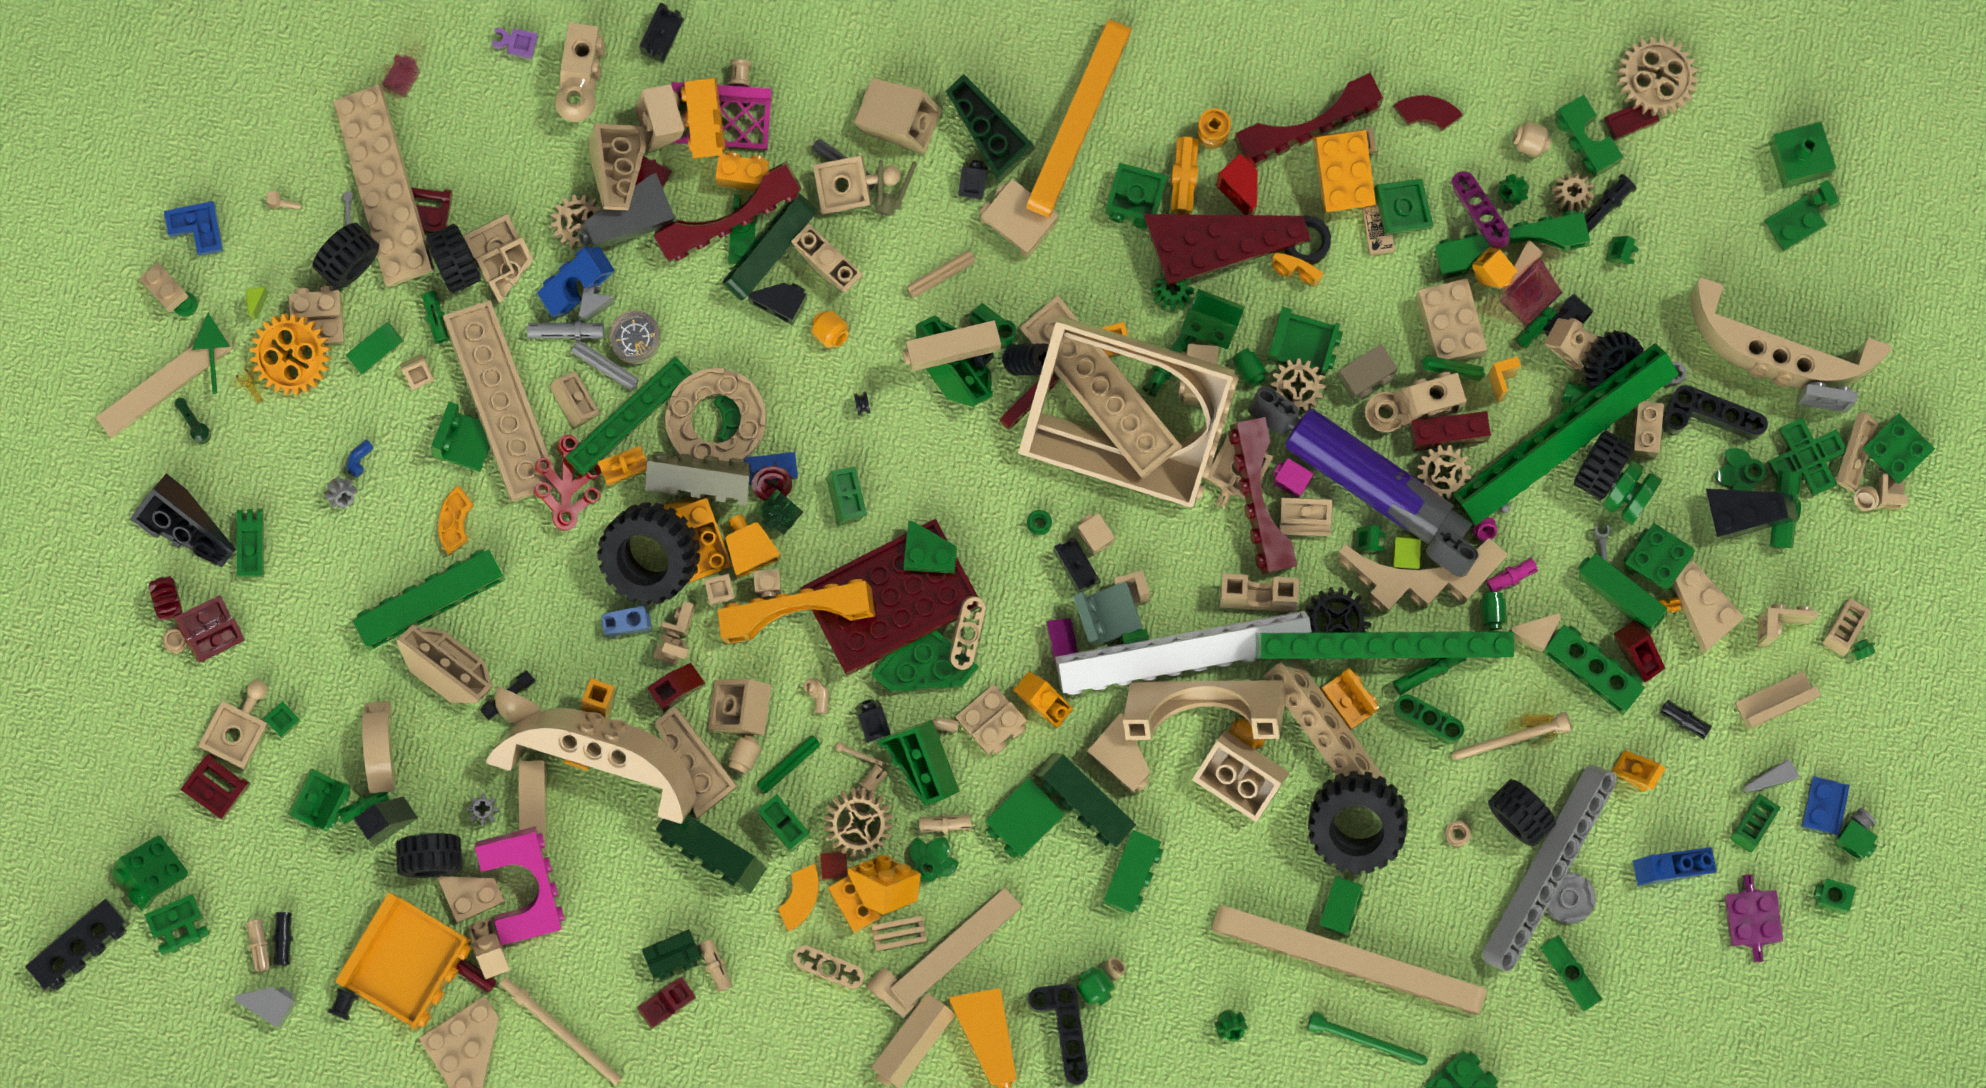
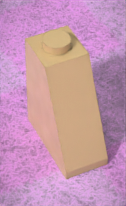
(1120, 757)

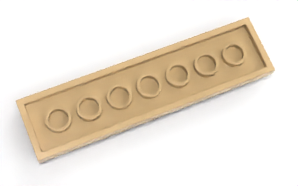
(384, 185)
(1105, 393)
(498, 398)

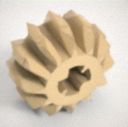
(1563, 192)

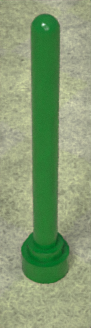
(1318, 1023)

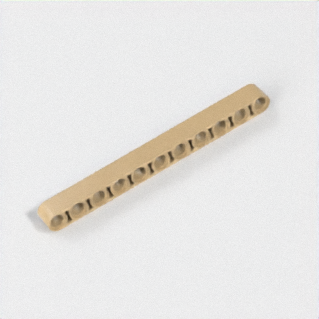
(1349, 960)

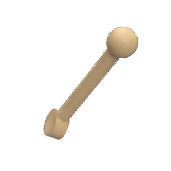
(841, 747)

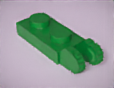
(741, 237)

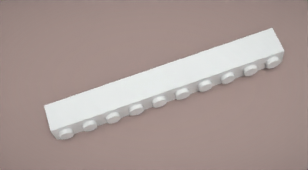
(1170, 653)

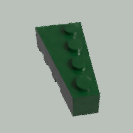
(991, 130)
(1085, 799)

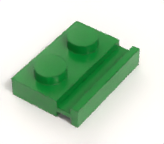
(1795, 223)

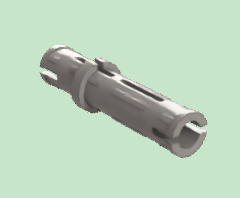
(565, 330)

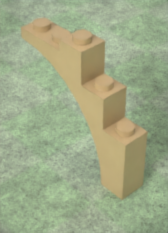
(1423, 585)

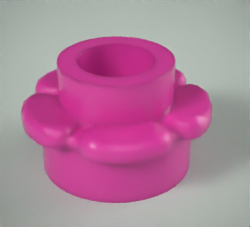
(1489, 532)

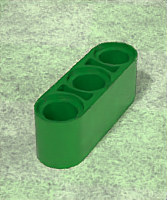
(1441, 719)

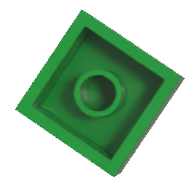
(1802, 154)

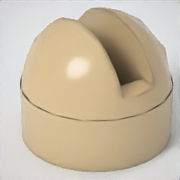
(1119, 968)

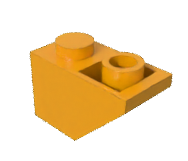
(1494, 269)
(1043, 699)

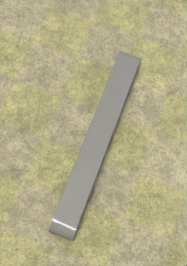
(1549, 868)

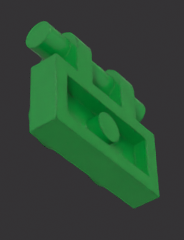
(173, 917)

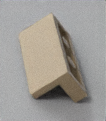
(1776, 700)

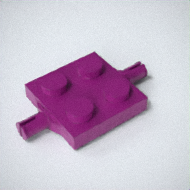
(1753, 918)

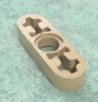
(978, 615)
(813, 954)

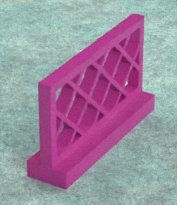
(739, 95)

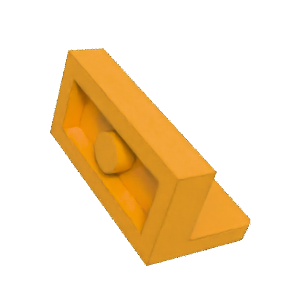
(1499, 373)

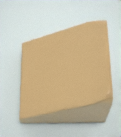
(417, 372)

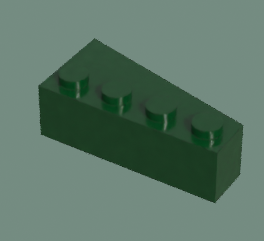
(714, 851)

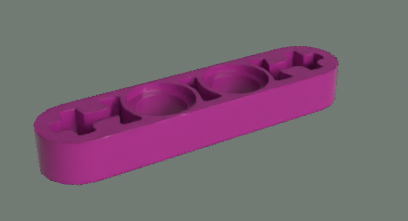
(1485, 207)

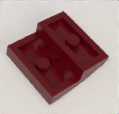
(209, 628)

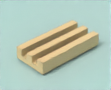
(920, 929)

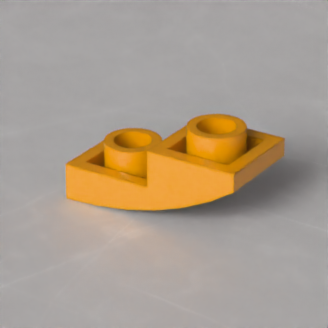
(1288, 265)

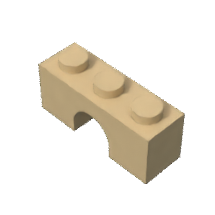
(1277, 595)

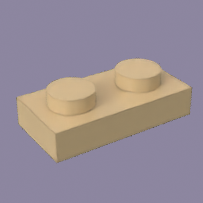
(163, 287)

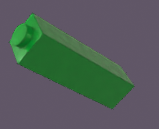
(1622, 592)

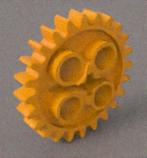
(279, 372)

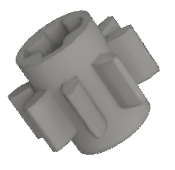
(340, 492)
(478, 804)

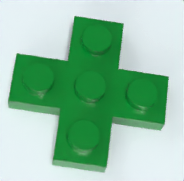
(1808, 455)

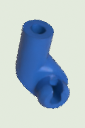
(353, 465)

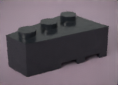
(1748, 511)

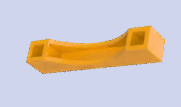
(745, 621)

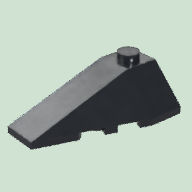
(178, 517)

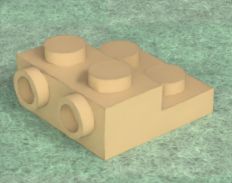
(324, 308)
(992, 721)

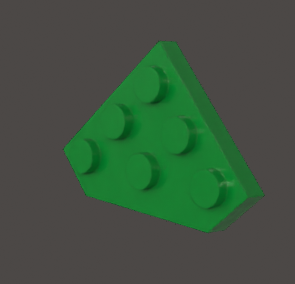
(923, 666)

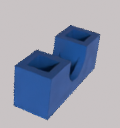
(560, 291)

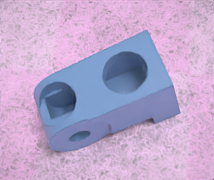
(626, 621)

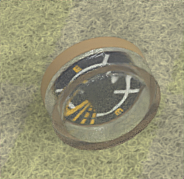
(635, 337)

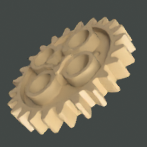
(1650, 96)

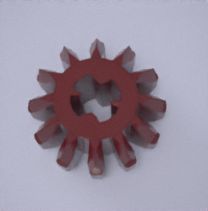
(165, 598)

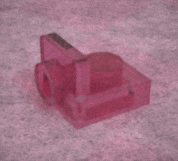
(402, 75)

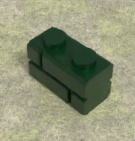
(671, 955)

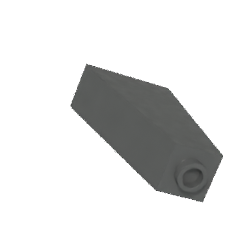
(646, 214)

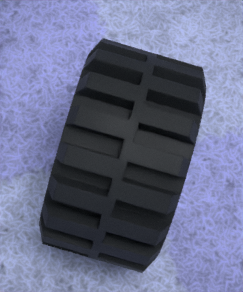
(345, 255)
(453, 258)
(1603, 465)
(1522, 812)
(429, 855)

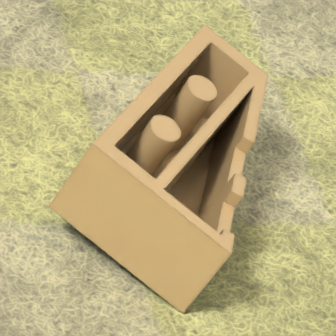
(1705, 607)

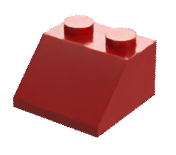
(1239, 184)

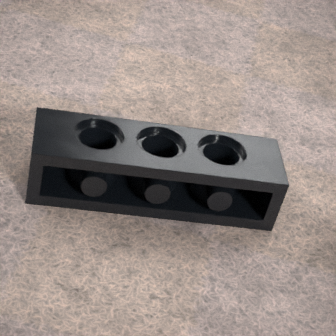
(42, 966)

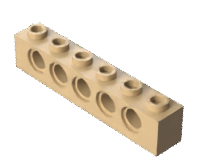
(1321, 720)

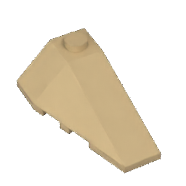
(616, 161)

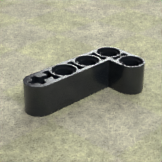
(1716, 418)
(1065, 1035)

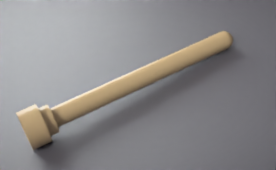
(1560, 723)

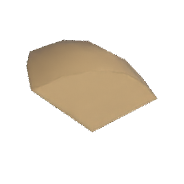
(513, 706)

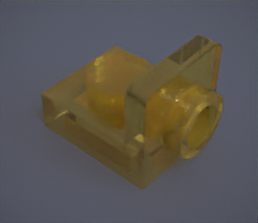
(1532, 720)

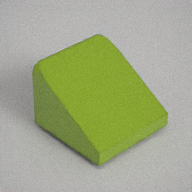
(255, 299)

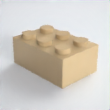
(1451, 321)
(1240, 776)

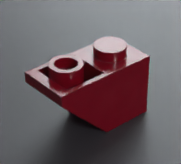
(675, 686)

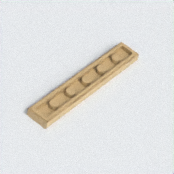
(157, 388)
(955, 948)

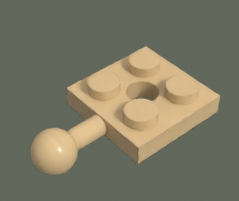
(858, 191)
(230, 717)

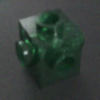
(779, 512)

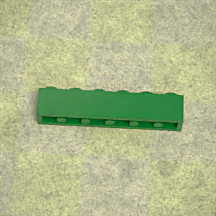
(428, 599)

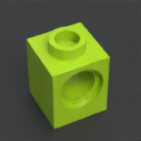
(1406, 552)

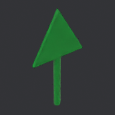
(210, 338)

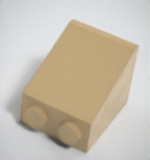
(898, 115)

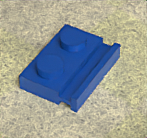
(1825, 805)

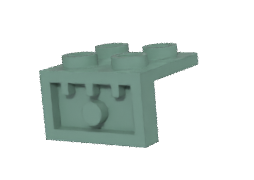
(1108, 614)

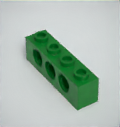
(1579, 668)

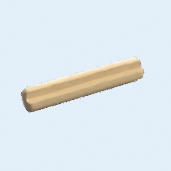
(940, 274)

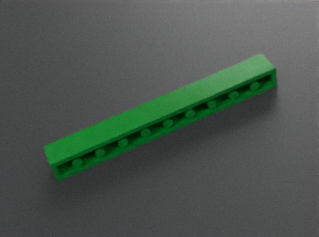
(1565, 434)
(1384, 644)

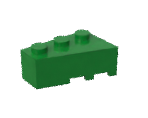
(923, 761)

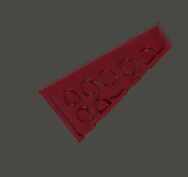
(1207, 243)

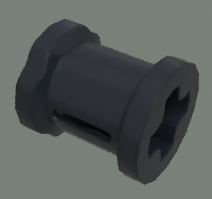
(342, 1004)

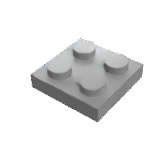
(1827, 398)

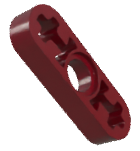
(1023, 405)

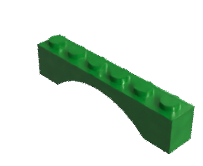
(1563, 232)

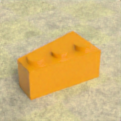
(704, 117)

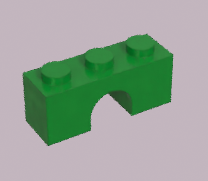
(1596, 155)

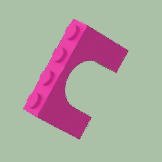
(523, 849)

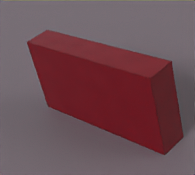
(1629, 121)

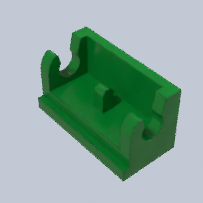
(846, 495)
(1342, 906)

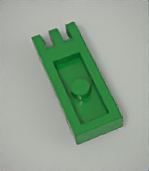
(250, 544)

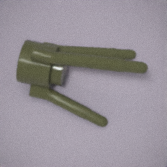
(885, 202)

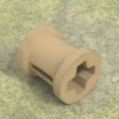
(740, 73)

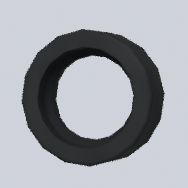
(1322, 228)

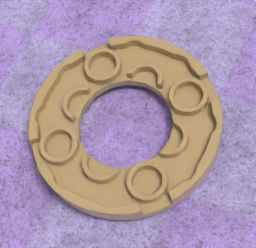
(709, 383)

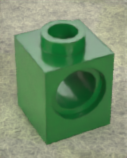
(1856, 840)
(1845, 892)

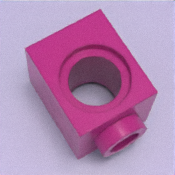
(1292, 478)

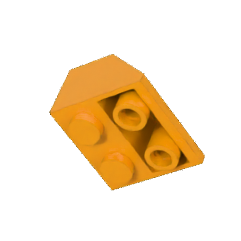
(885, 884)

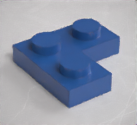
(201, 221)

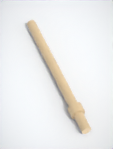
(522, 997)

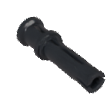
(1611, 199)

